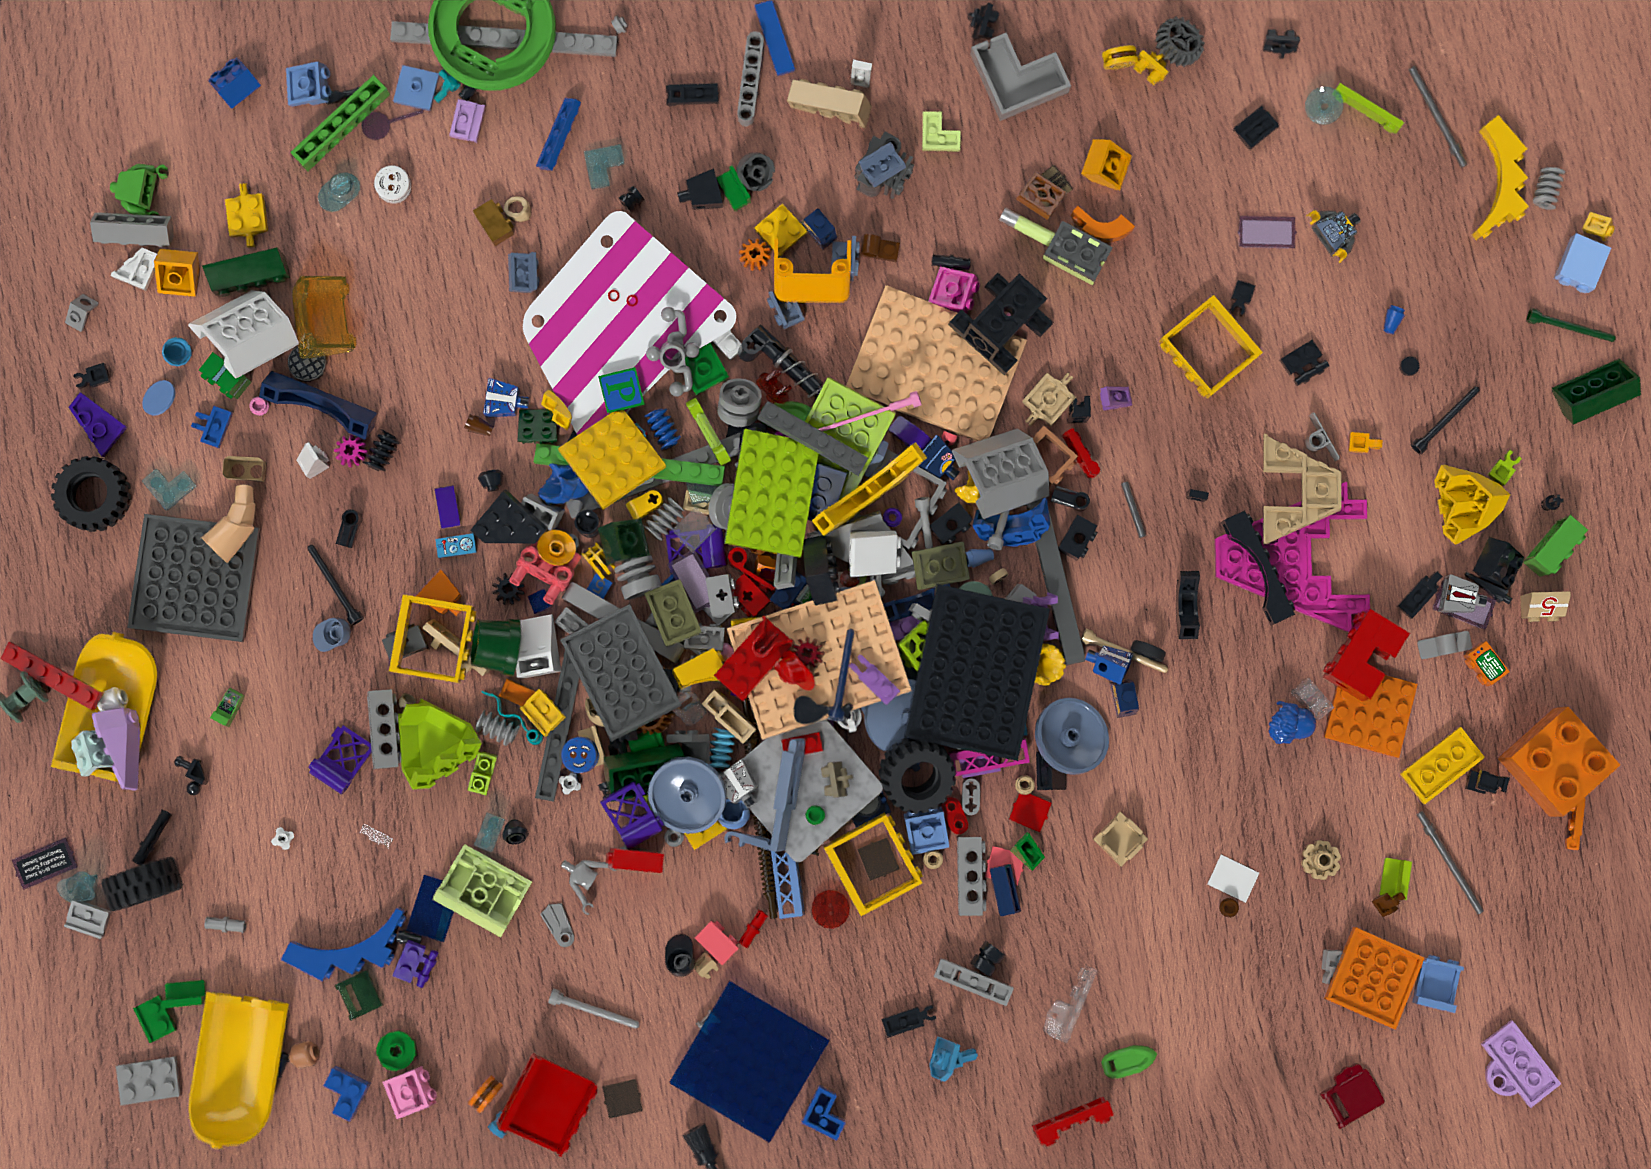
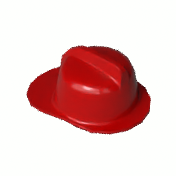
(793, 671)

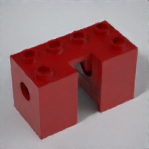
(1368, 635)

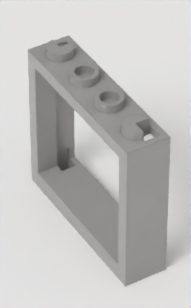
(939, 493)

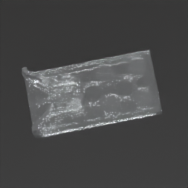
(1067, 1014)

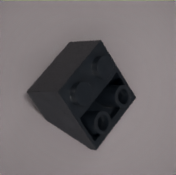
(1499, 563)

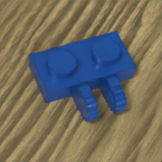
(216, 426)

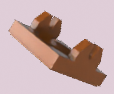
(1034, 205)

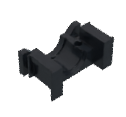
(1485, 782)

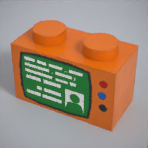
(1485, 664)

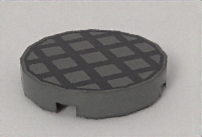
(306, 369)

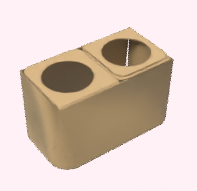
(230, 461)

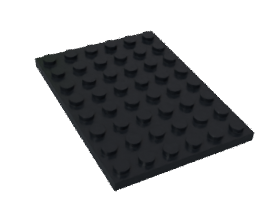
(976, 672)

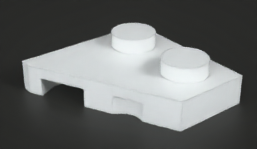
(138, 269)

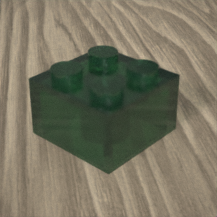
(623, 541)

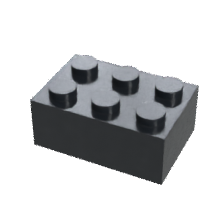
(821, 570)

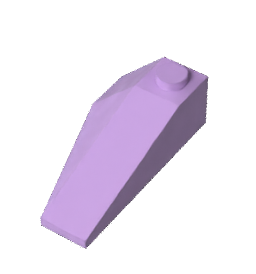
(122, 740)

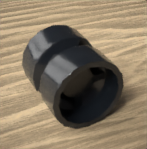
(587, 523)
(987, 959)

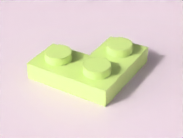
(934, 137)

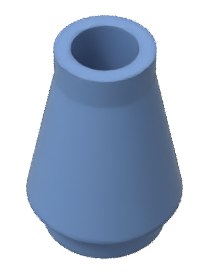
(978, 556)

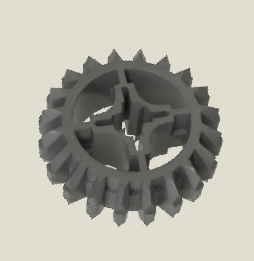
(1182, 38)

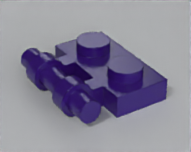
(409, 961)

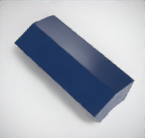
(1005, 890)

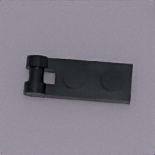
(692, 94)

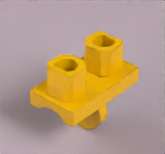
(1154, 64)

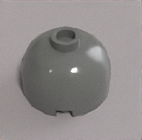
(755, 171)

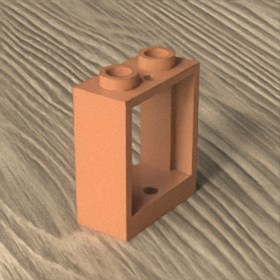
(1070, 463)

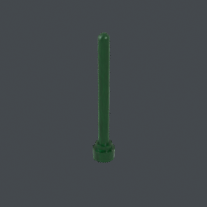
(1535, 316)

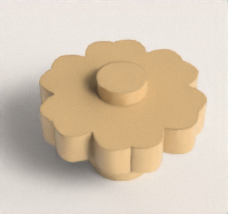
(1320, 860)

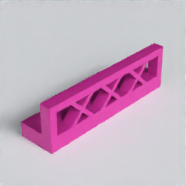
(963, 754)

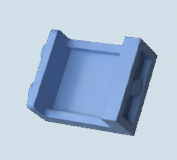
(1437, 984)

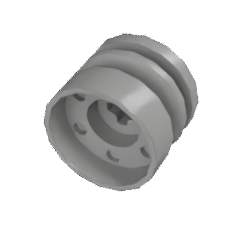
(637, 577)

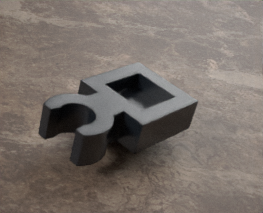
(1242, 294)
(96, 376)

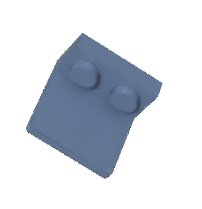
(839, 252)

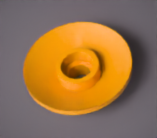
(556, 540)

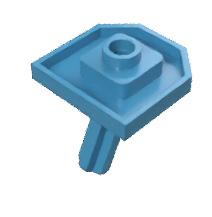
(947, 1058)

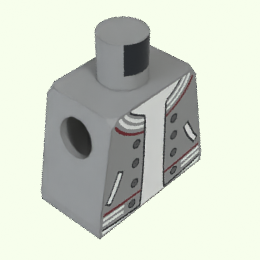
(739, 784)

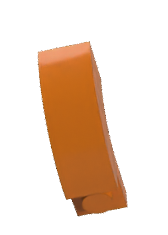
(1105, 232)

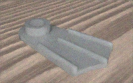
(558, 923)

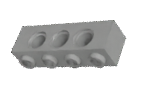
(379, 759)
(967, 907)

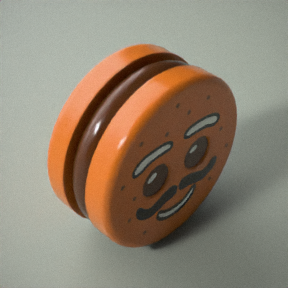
(485, 1094)

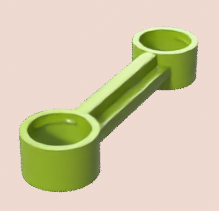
(708, 432)

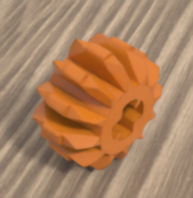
(760, 258)

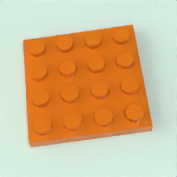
(1373, 723)
(1374, 978)

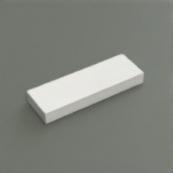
(861, 73)

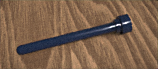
(836, 712)

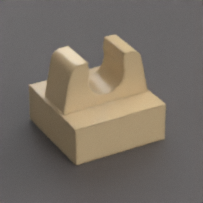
(704, 965)

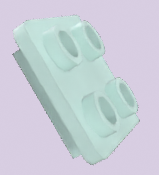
(90, 752)

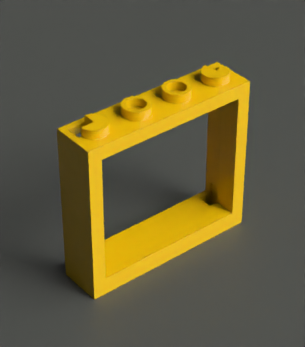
(1233, 328)
(401, 634)
(906, 855)

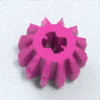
(344, 451)

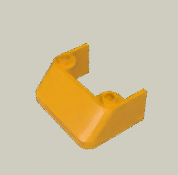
(809, 286)

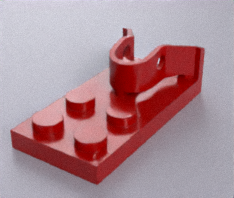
(754, 659)

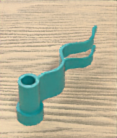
(539, 737)

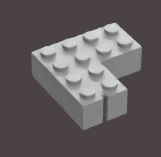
(1014, 86)

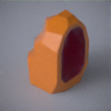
(765, 567)

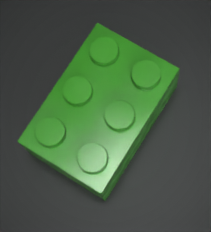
(1556, 546)

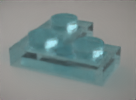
(598, 162)
(168, 492)

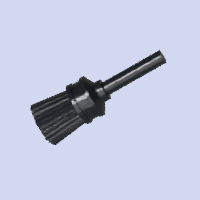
(701, 1145)

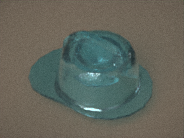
(338, 192)
(79, 887)

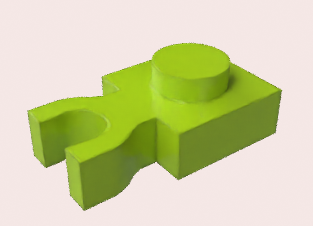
(1503, 470)

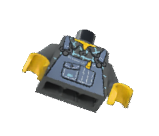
(1335, 231)

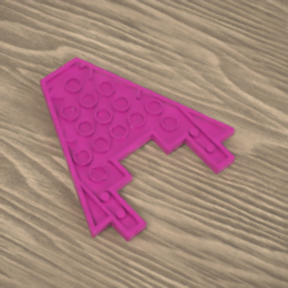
(1294, 565)

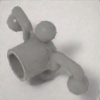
(675, 340)

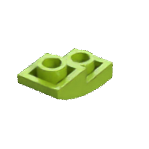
(482, 773)

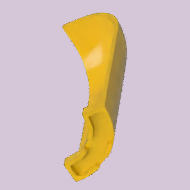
(106, 664)
(235, 1068)

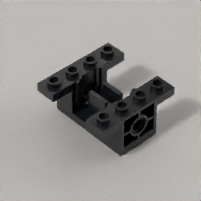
(993, 328)

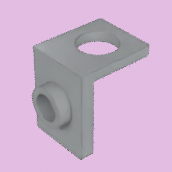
(78, 312)

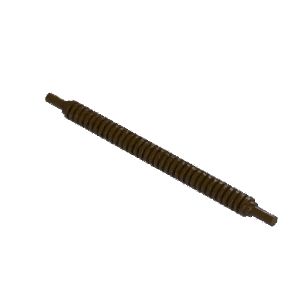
(770, 894)

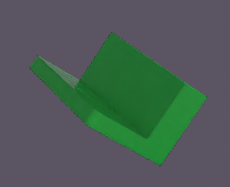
(734, 189)
(184, 994)

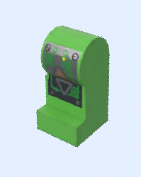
(228, 707)

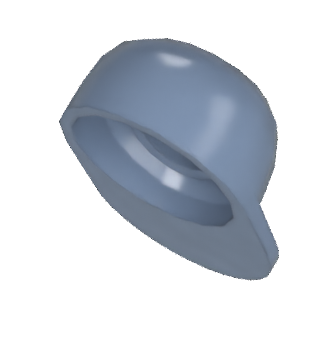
(331, 634)

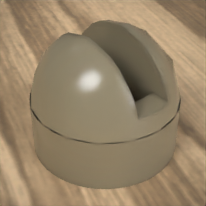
(406, 699)

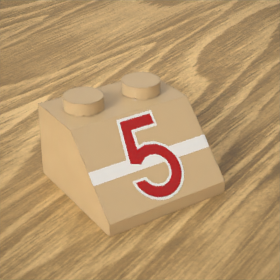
(1544, 605)

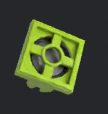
(912, 645)

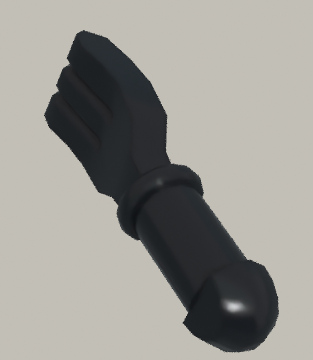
(337, 96)

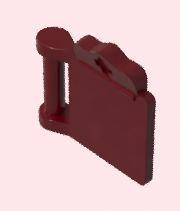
(1356, 1092)

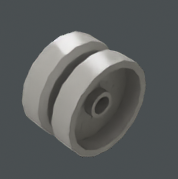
(739, 402)

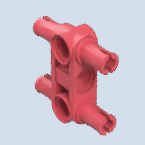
(544, 571)

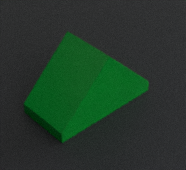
(1028, 852)

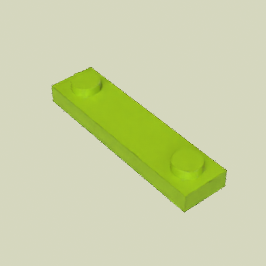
(1387, 120)

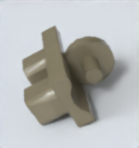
(838, 779)

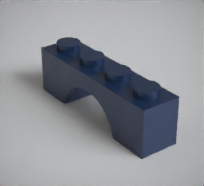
(900, 608)

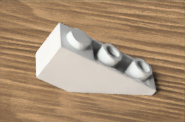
(312, 460)

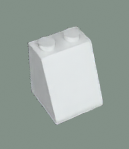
(873, 552)

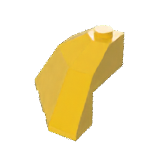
(1467, 502)

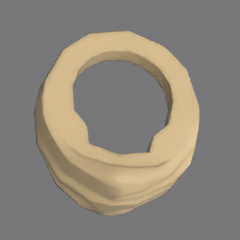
(524, 215)

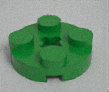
(386, 1055)

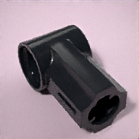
(1067, 498)
(348, 531)

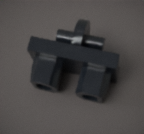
(980, 19)
(1281, 44)

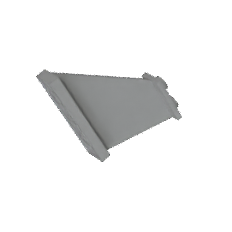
(870, 522)

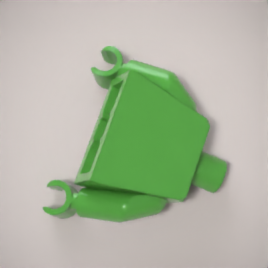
(136, 188)

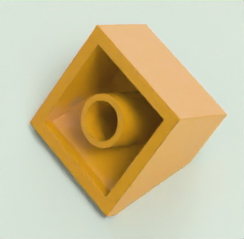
(1106, 164)
(177, 272)

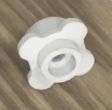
(568, 788)
(285, 844)

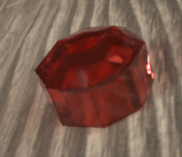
(848, 581)

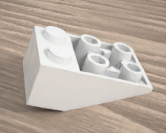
(538, 648)

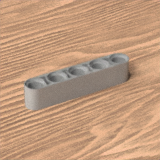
(750, 70)

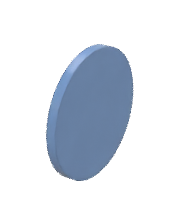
(158, 398)

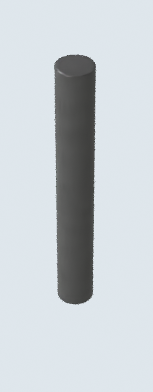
(1133, 509)

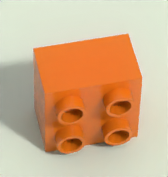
(1559, 761)

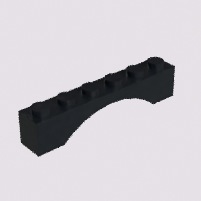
(1275, 605)

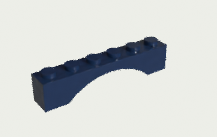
(286, 390)

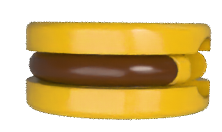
(1119, 57)

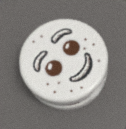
(392, 184)

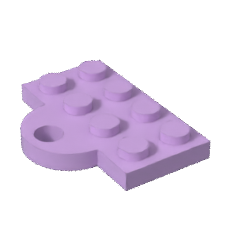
(1518, 1066)

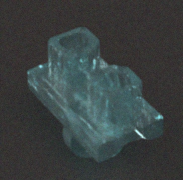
(489, 832)

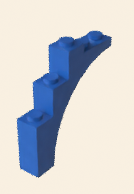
(320, 962)

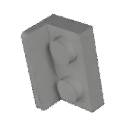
(709, 638)

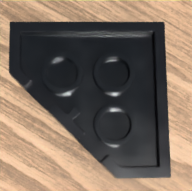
(508, 522)

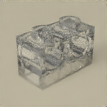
(1312, 698)

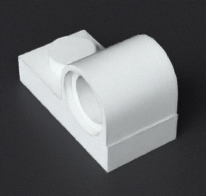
(727, 343)

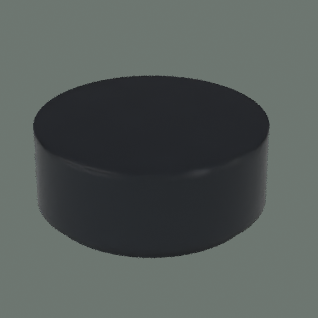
(1409, 366)

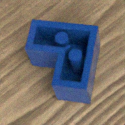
(351, 1091)
(818, 1115)

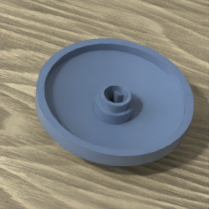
(888, 723)
(1071, 736)
(687, 795)

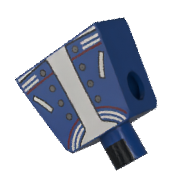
(503, 399)
(1110, 663)

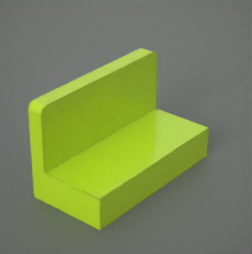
(1395, 877)

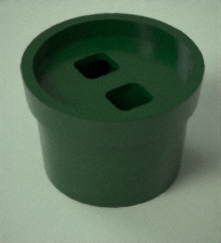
(496, 645)

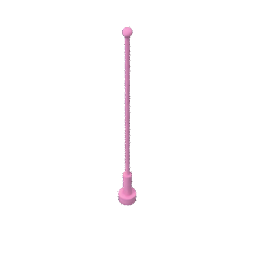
(913, 399)

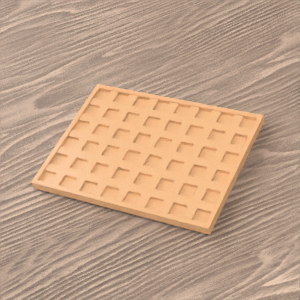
(917, 350)
(856, 609)

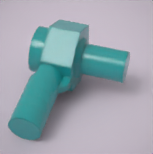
(449, 84)

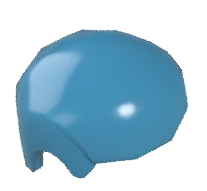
(176, 351)

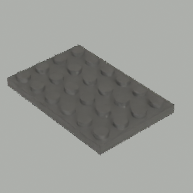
(620, 672)

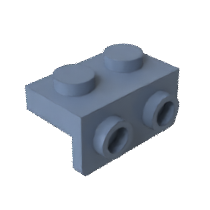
(881, 164)
(523, 272)
(787, 312)

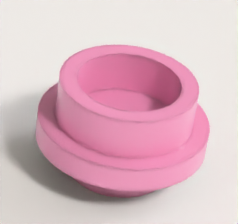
(259, 406)

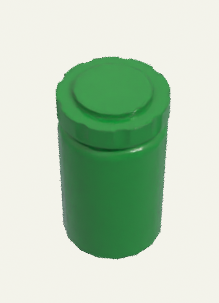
(647, 741)

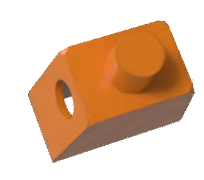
(441, 589)

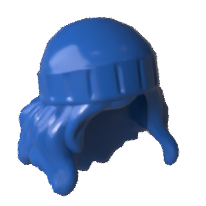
(562, 486)
(1291, 723)

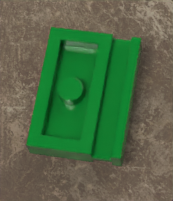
(154, 1019)

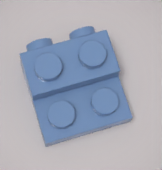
(308, 84)
(926, 831)

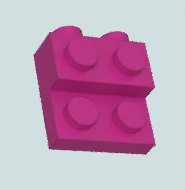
(954, 290)

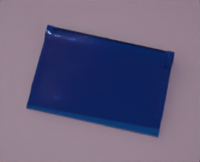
(428, 916)

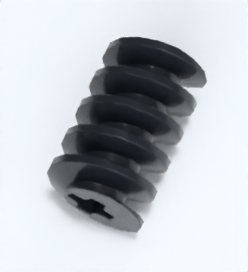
(382, 451)

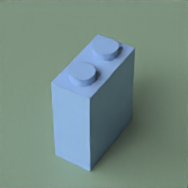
(1582, 263)

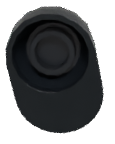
(679, 955)

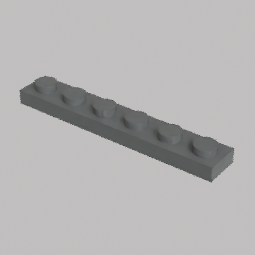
(812, 438)

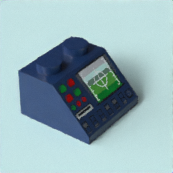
(792, 596)

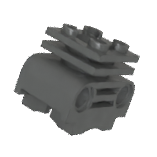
(895, 182)

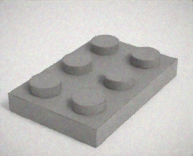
(148, 1080)

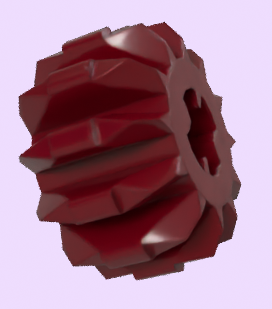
(810, 647)

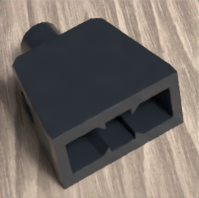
(702, 191)

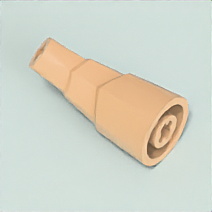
(234, 528)

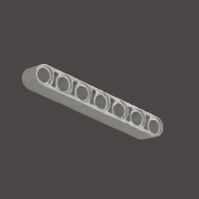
(600, 608)

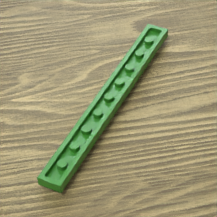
(674, 470)

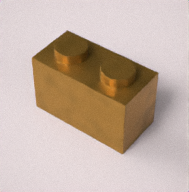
(493, 222)

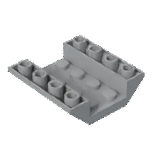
(1005, 471)

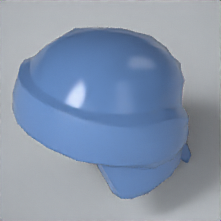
(734, 815)

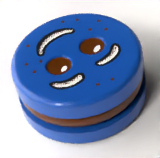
(580, 754)

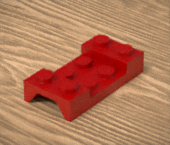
(1098, 1110)

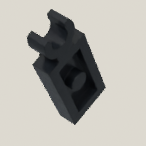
(906, 1021)

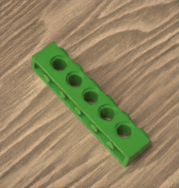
(340, 123)

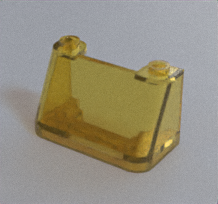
(321, 316)

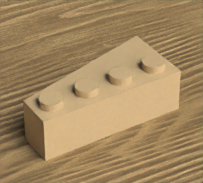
(830, 101)

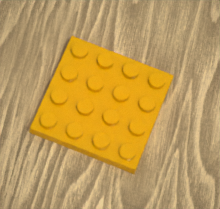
(612, 458)

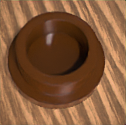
(1229, 907)

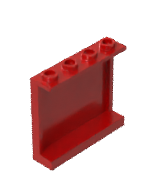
(547, 1104)

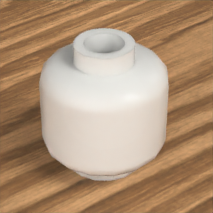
(113, 699)

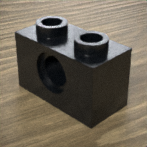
(956, 514)
(1079, 526)

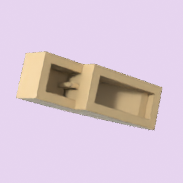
(729, 715)

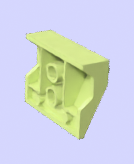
(482, 890)

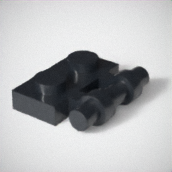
(1300, 358)

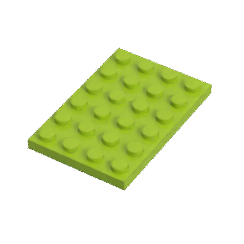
(864, 435)
(771, 494)

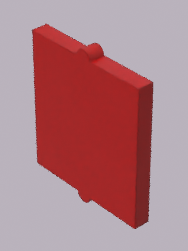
(1030, 811)

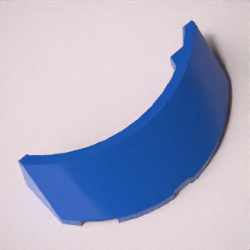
(1019, 528)

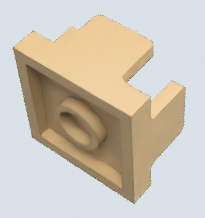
(1121, 839)

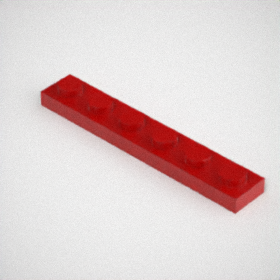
(51, 676)

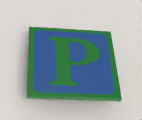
(621, 390)

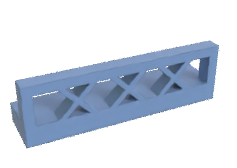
(795, 882)

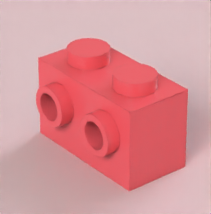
(717, 942)

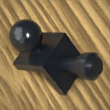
(194, 772)

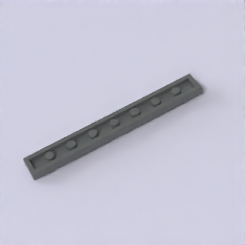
(557, 738)

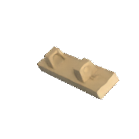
(448, 639)

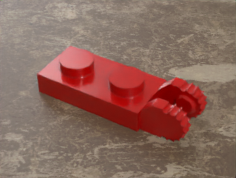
(1084, 459)

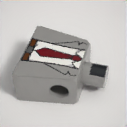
(1460, 596)

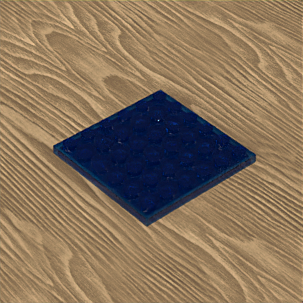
(749, 1061)

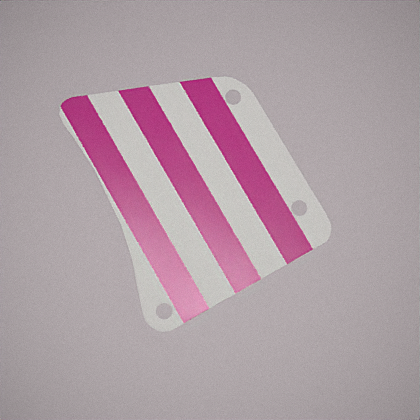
(596, 336)

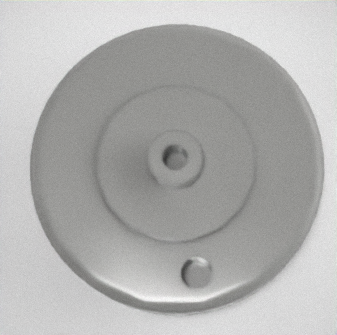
(720, 505)

